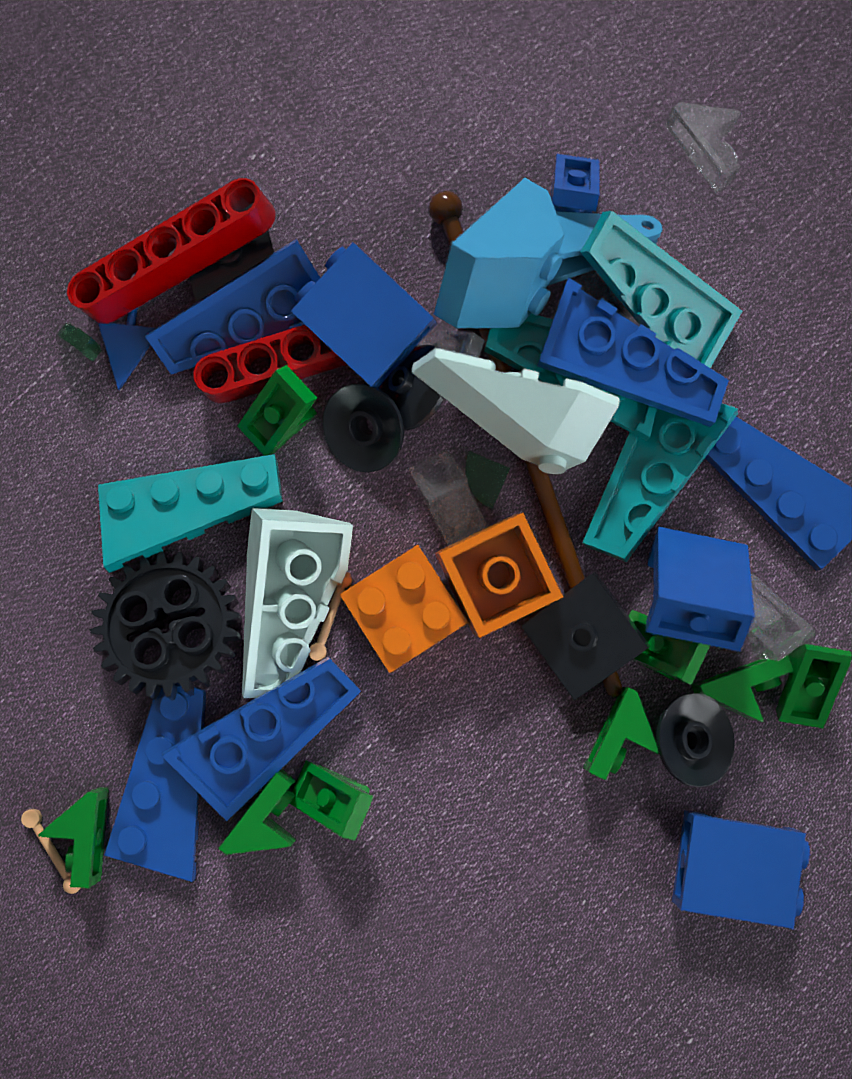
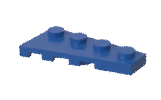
(237, 312)
(616, 355)
(787, 490)
(251, 744)
(159, 807)

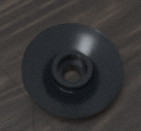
(412, 396)
(348, 432)
(709, 740)

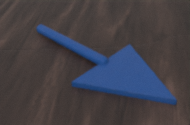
(125, 346)

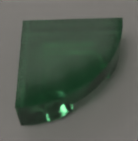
(79, 341)
(485, 478)

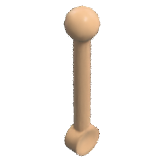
(318, 650)
(32, 819)

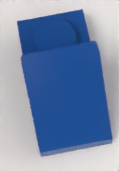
(575, 184)

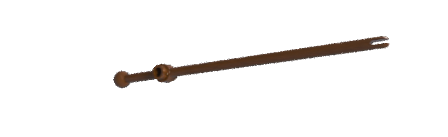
(446, 210)

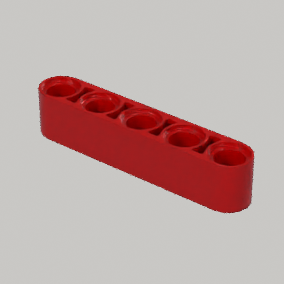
(193, 251)
(276, 348)

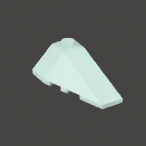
(530, 417)
(289, 583)

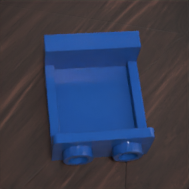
(363, 315)
(700, 589)
(740, 870)

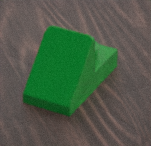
(278, 411)
(669, 655)
(812, 684)
(734, 690)
(623, 722)
(332, 799)
(86, 825)
(256, 829)

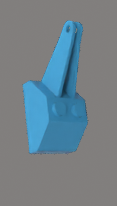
(511, 256)

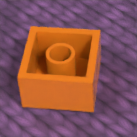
(498, 575)
(403, 608)

